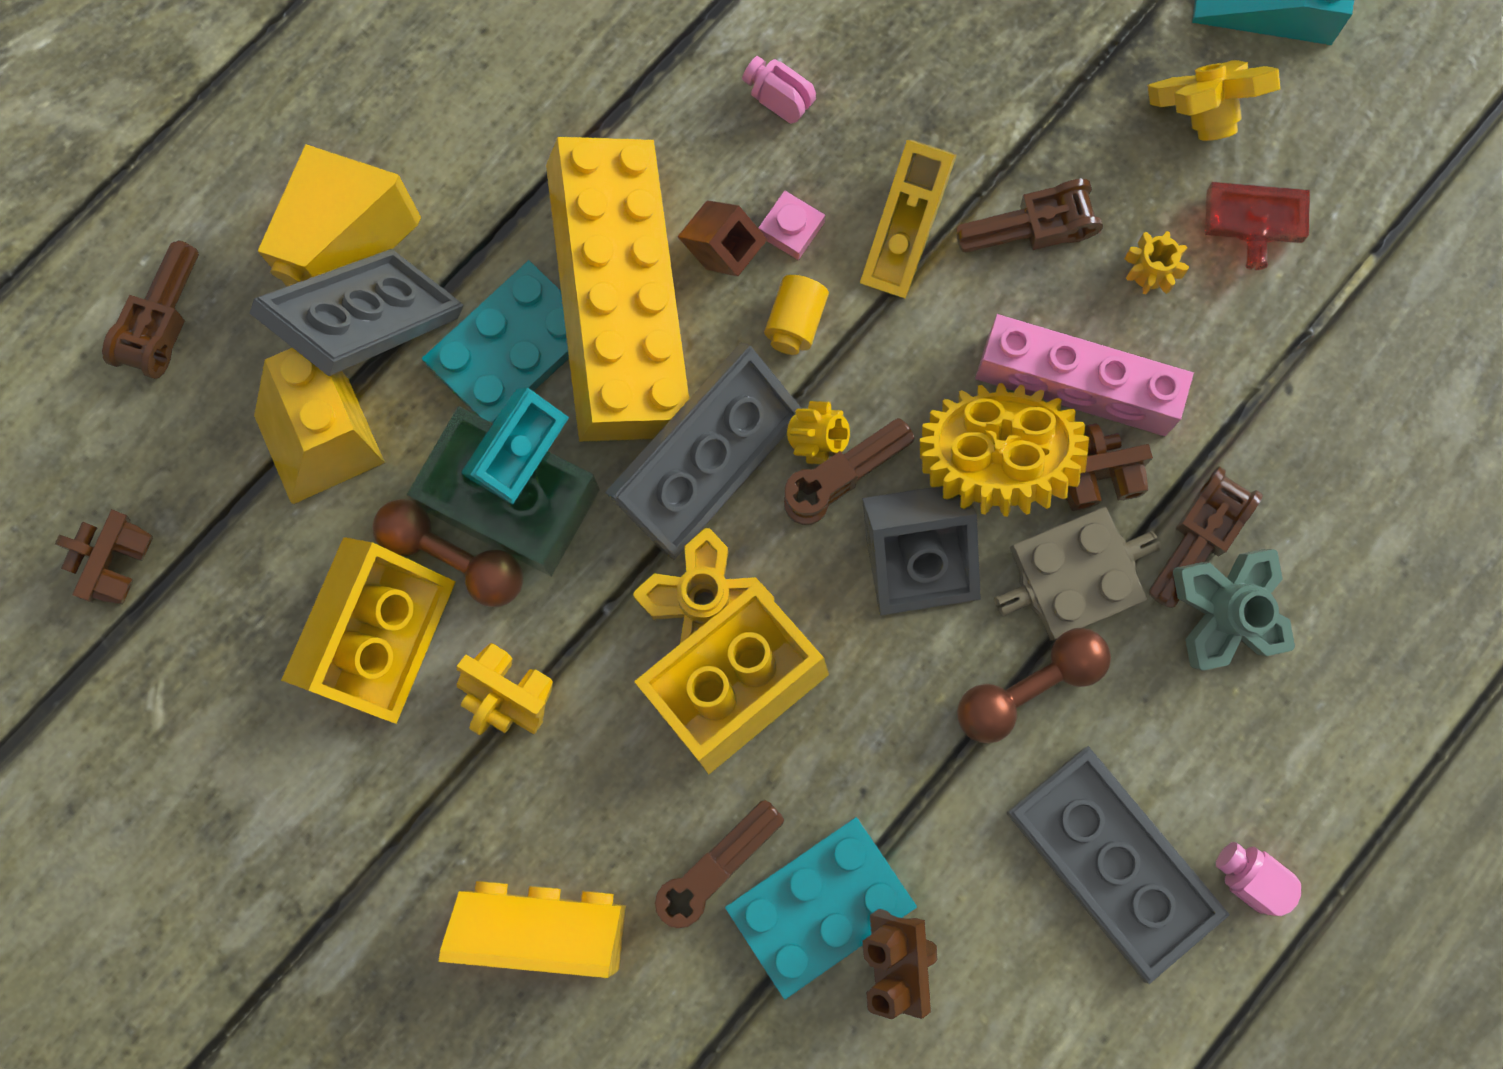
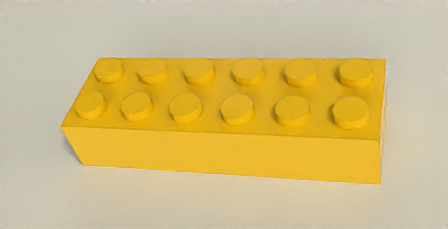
(616, 287)

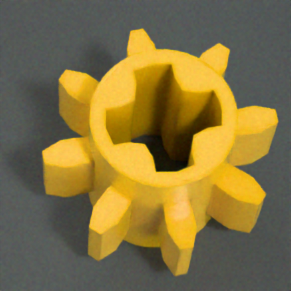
(1156, 262)
(818, 432)

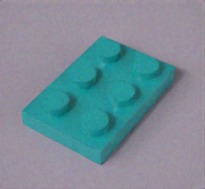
(504, 343)
(818, 907)

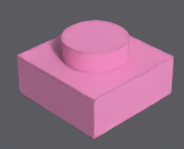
(792, 225)

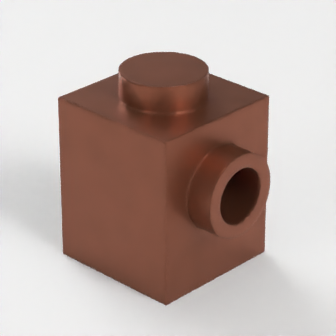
(722, 238)

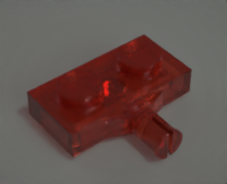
(1257, 216)

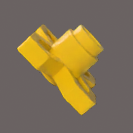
(1214, 95)
(705, 572)

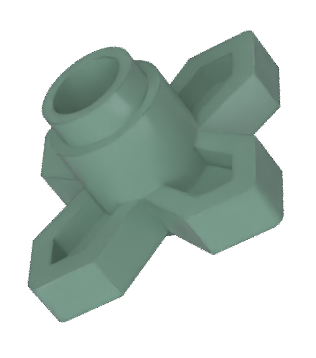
(1234, 609)

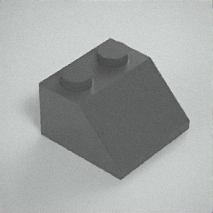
(921, 550)

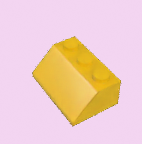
(369, 629)
(733, 677)
(535, 931)

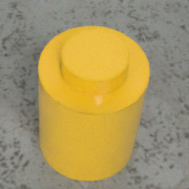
(796, 314)

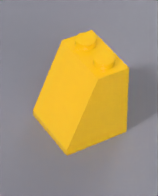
(335, 216)
(312, 426)

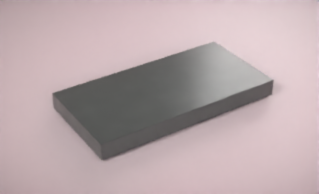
(356, 310)
(705, 451)
(1118, 865)

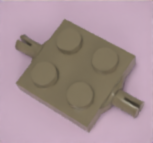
(1078, 573)

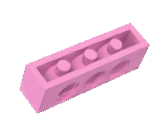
(1085, 375)

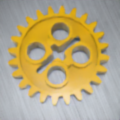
(1003, 449)

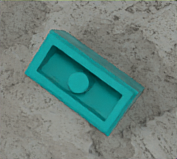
(515, 444)

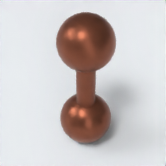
(490, 577)
(990, 712)

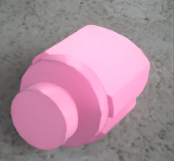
(779, 88)
(1259, 880)

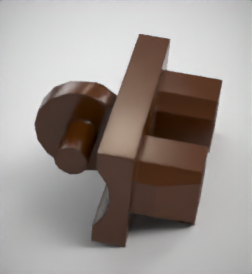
(1123, 466)
(96, 579)
(900, 965)

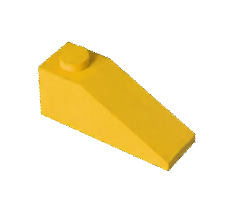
(907, 218)

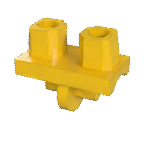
(497, 699)

